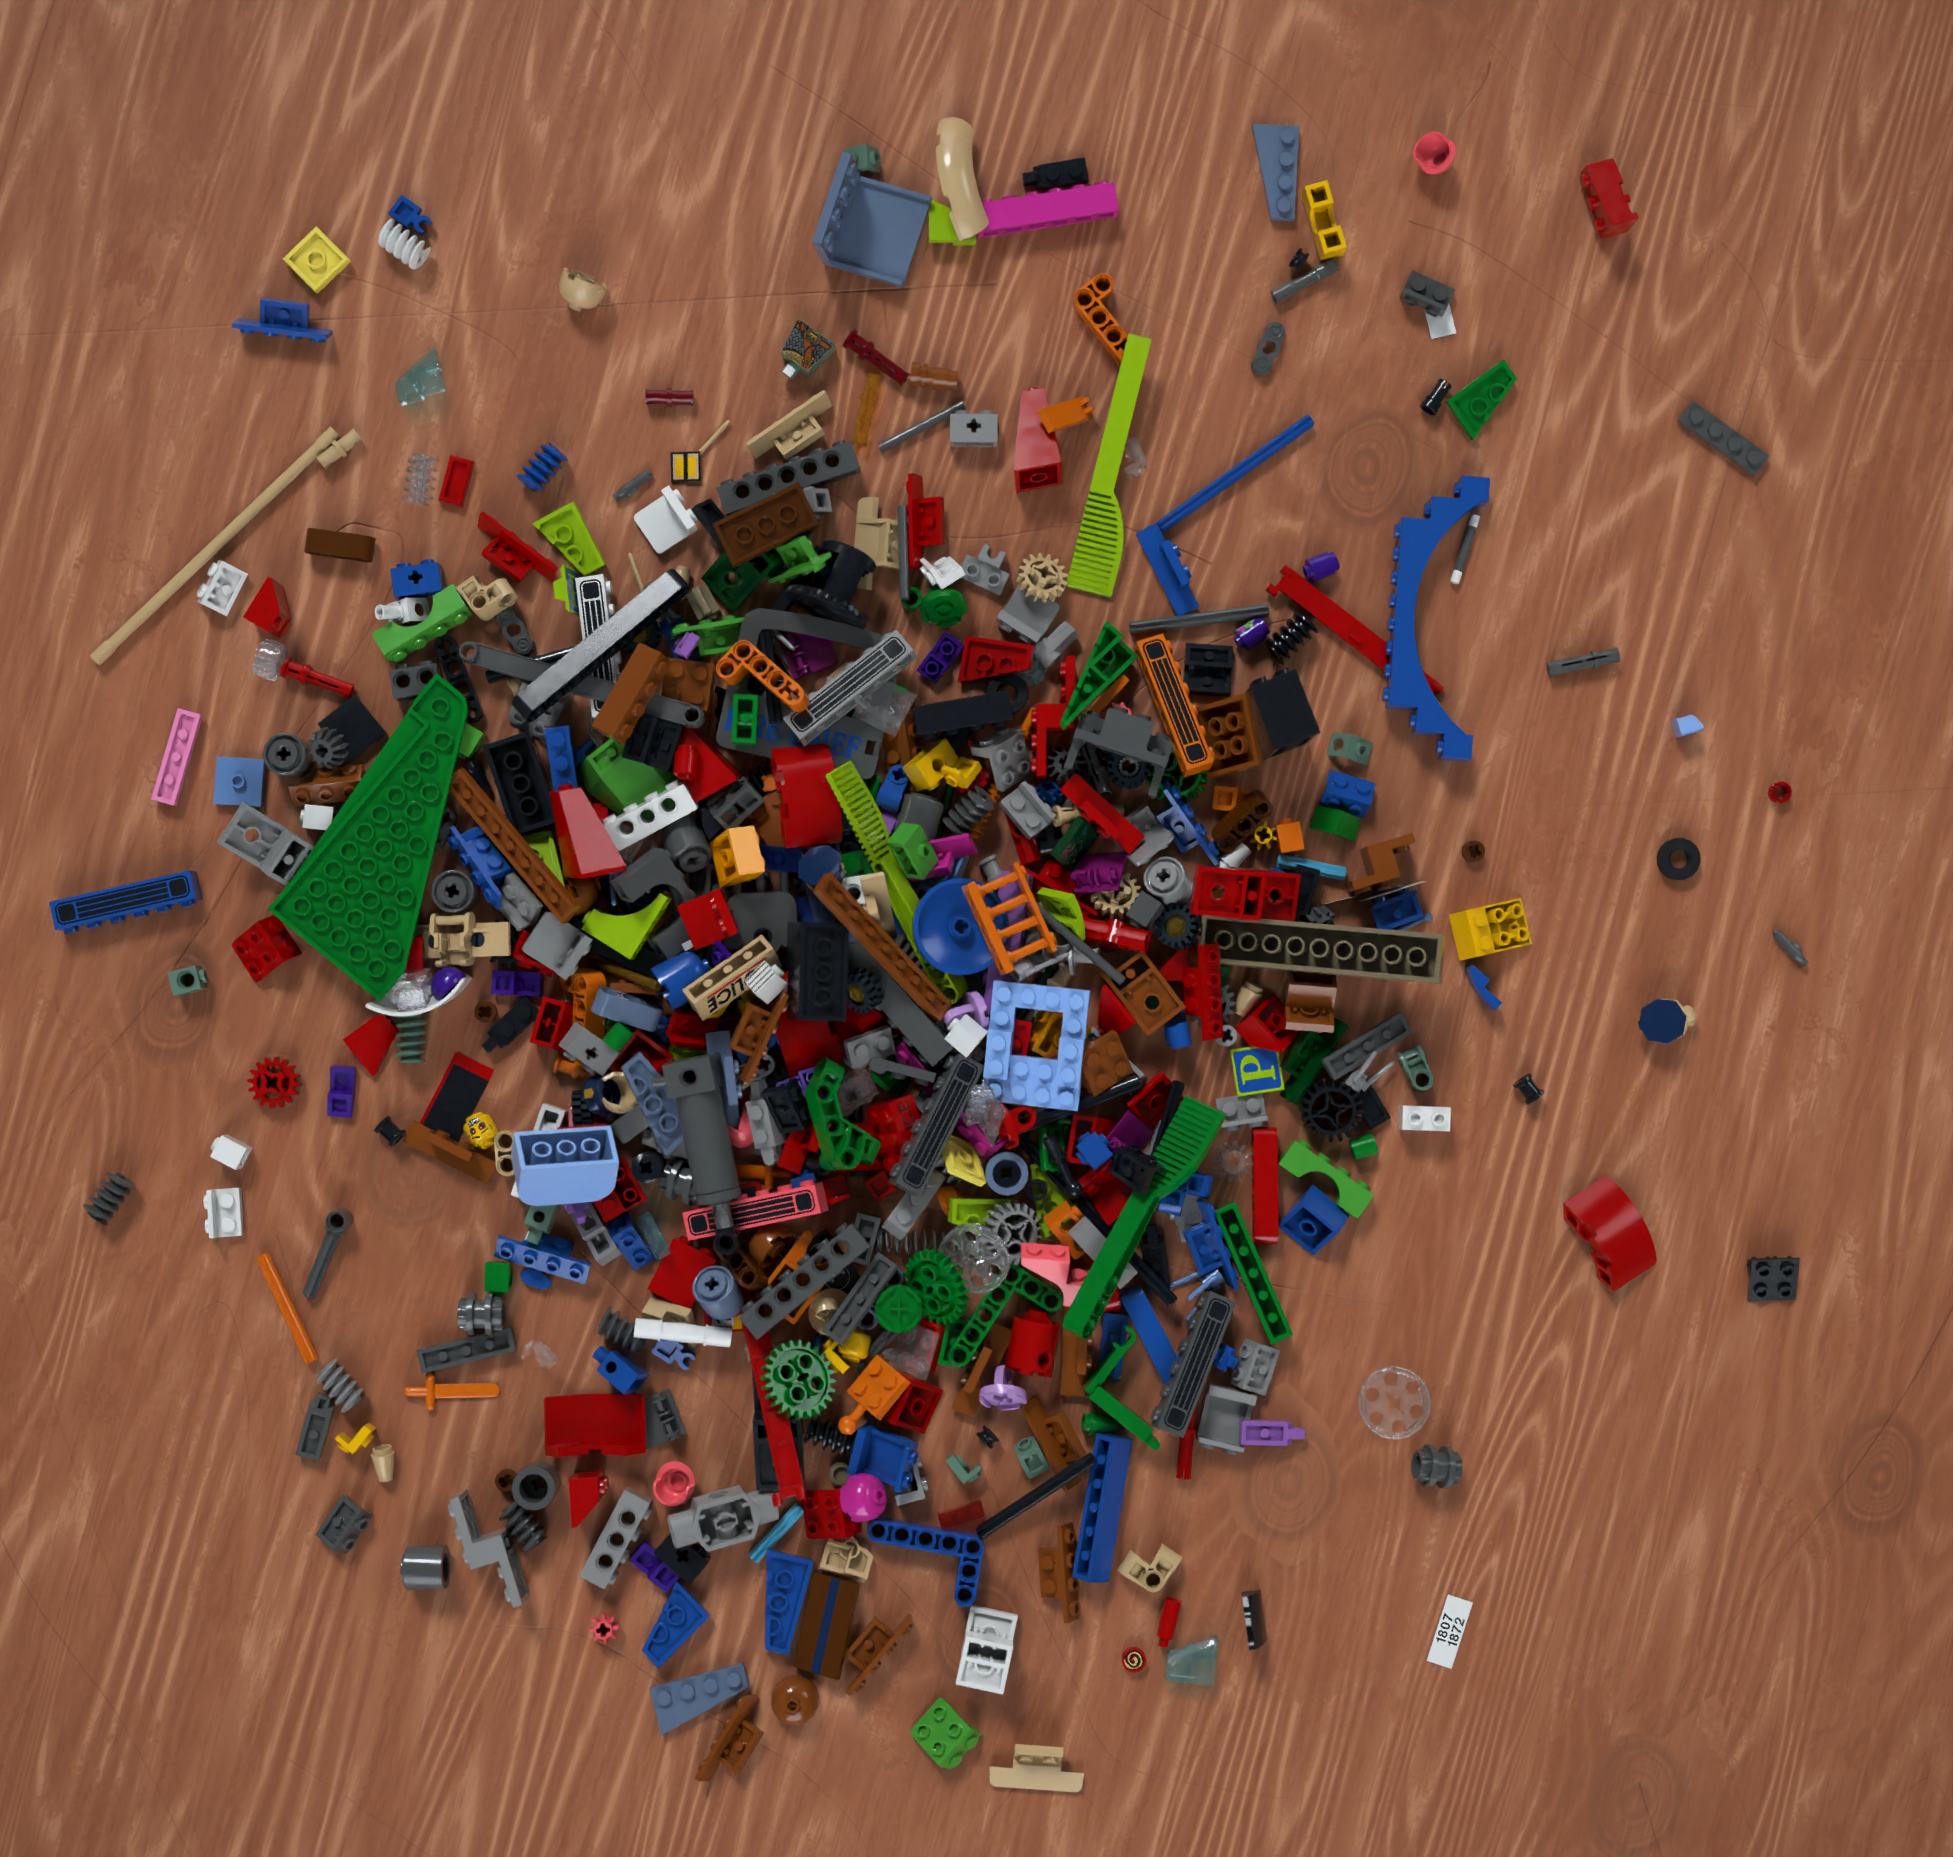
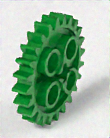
(937, 1285)
(781, 1389)

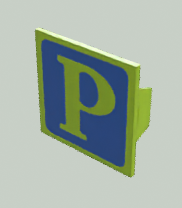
(566, 589)
(1256, 1071)

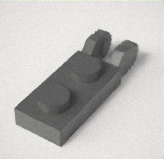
(900, 1071)

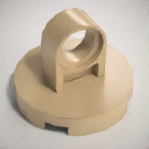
(824, 1307)

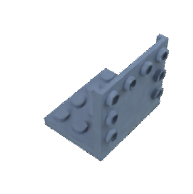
(869, 225)

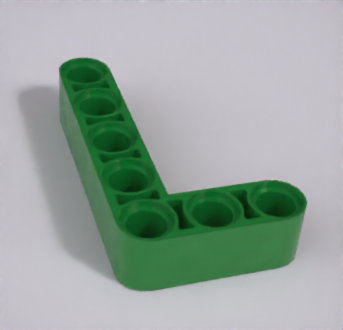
(995, 1308)

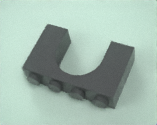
(646, 872)

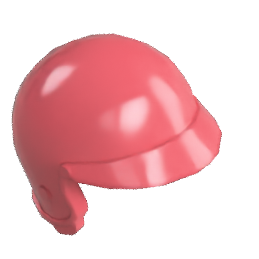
(1434, 153)
(741, 1135)
(674, 1484)

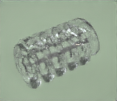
(420, 479)

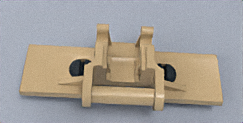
(463, 947)

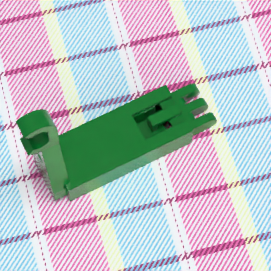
(1111, 1404)

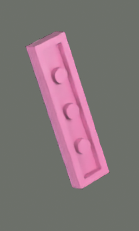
(177, 757)

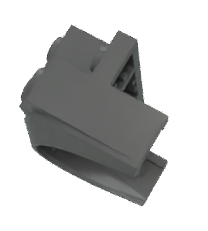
(1124, 736)

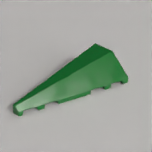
(1105, 665)

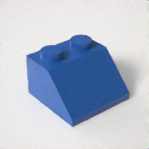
(1313, 1220)

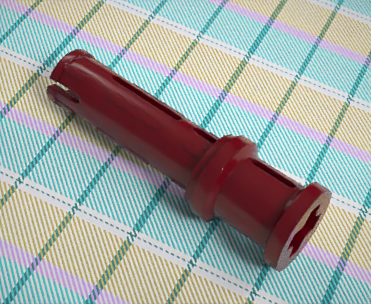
(899, 376)

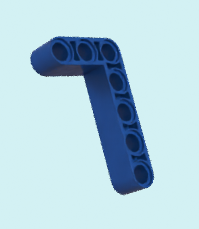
(936, 1545)

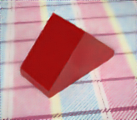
(1173, 968)

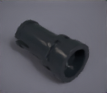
(1433, 401)

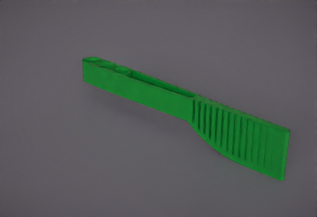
(1181, 1154)

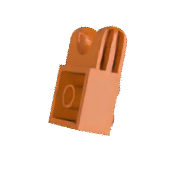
(790, 1261)

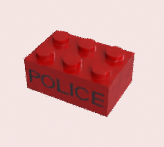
(892, 1126)

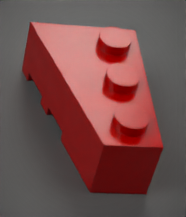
(1607, 199)

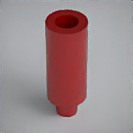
(1168, 1620)

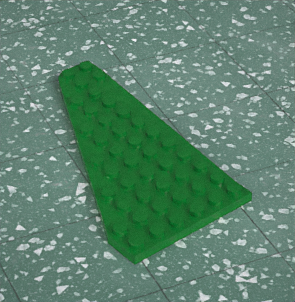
(371, 867)

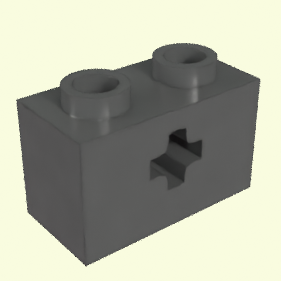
(1145, 912)

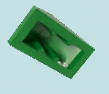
(1335, 823)

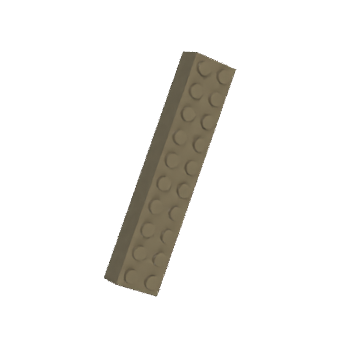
(1327, 949)

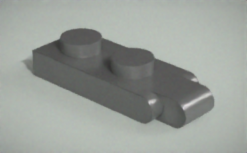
(315, 1428)

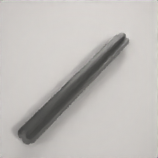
(1199, 619)

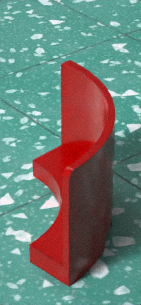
(809, 805)
(804, 1041)
(1614, 1231)
(594, 1423)

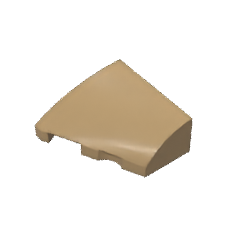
(668, 1312)
(846, 1559)

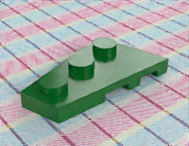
(1478, 399)

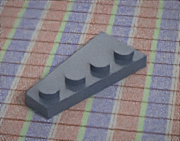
(1278, 160)
(654, 1102)
(692, 1695)

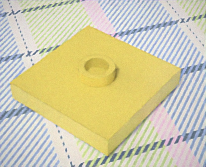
(316, 259)
(963, 1161)

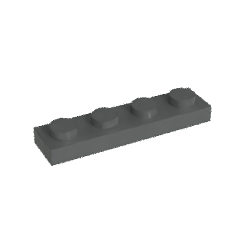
(1723, 438)
(1360, 1048)
(860, 1299)
(466, 1350)

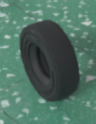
(1017, 683)
(1688, 848)

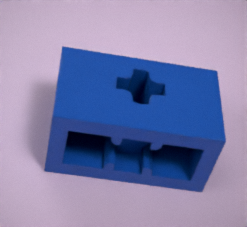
(429, 585)

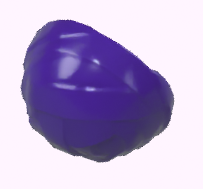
(445, 981)

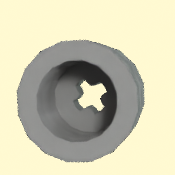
(1175, 889)

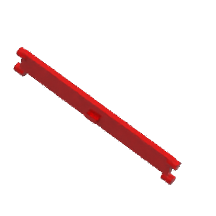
(1336, 619)
(776, 1424)

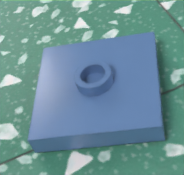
(239, 781)

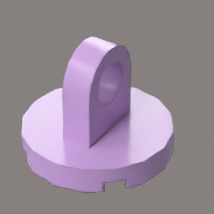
(972, 1005)
(1002, 1392)

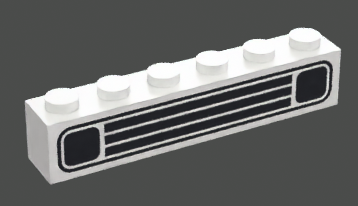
(594, 610)

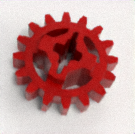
(267, 1074)

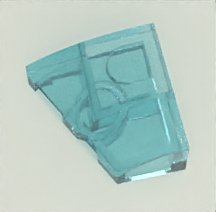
(421, 380)
(652, 1234)
(1193, 1663)

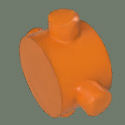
(768, 782)

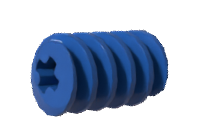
(541, 467)

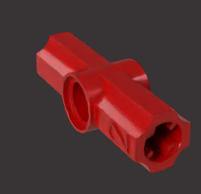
(1026, 850)
(1116, 935)

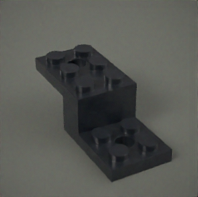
(764, 1469)

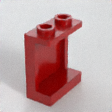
(678, 1270)

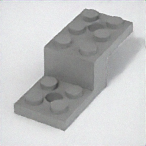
(274, 849)
(488, 1548)

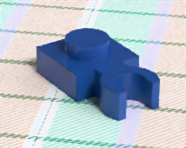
(408, 213)
(672, 1350)

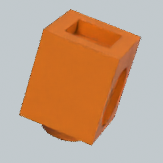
(1289, 836)

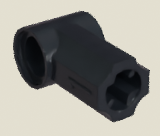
(1048, 839)

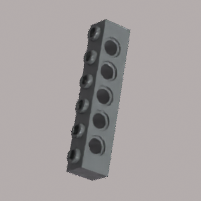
(824, 475)
(760, 1324)

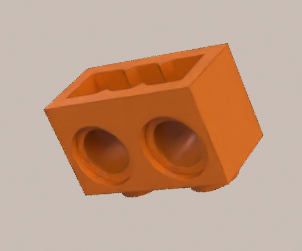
(1059, 1229)

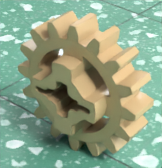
(1041, 577)
(1122, 903)

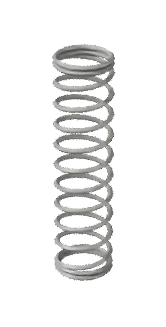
(881, 1233)

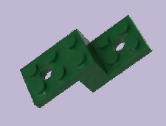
(748, 576)

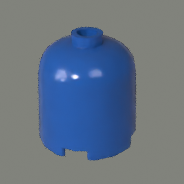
(677, 974)

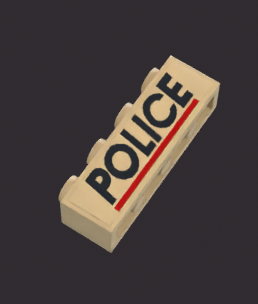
(727, 979)

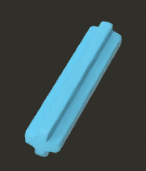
(1326, 870)
(776, 1532)

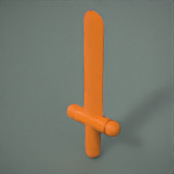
(763, 1172)
(434, 1391)

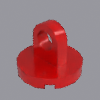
(1011, 1127)

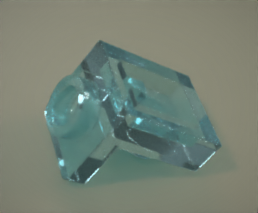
(1033, 676)

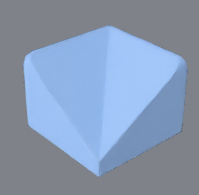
(1686, 725)

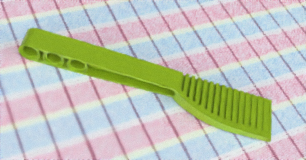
(1101, 529)
(873, 833)

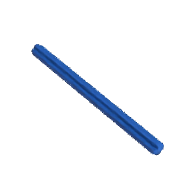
(1235, 473)

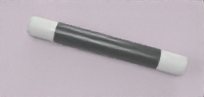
(1465, 548)

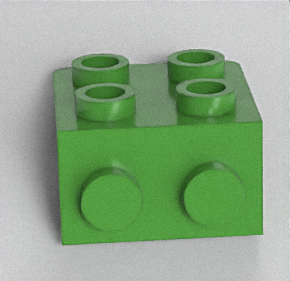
(945, 1734)

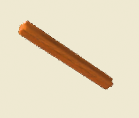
(287, 1308)

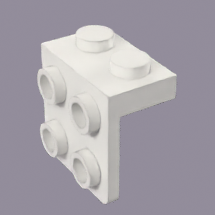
(666, 521)

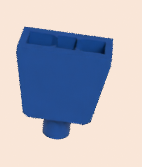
(627, 1376)

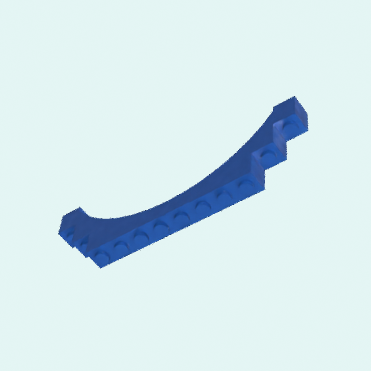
(1405, 678)

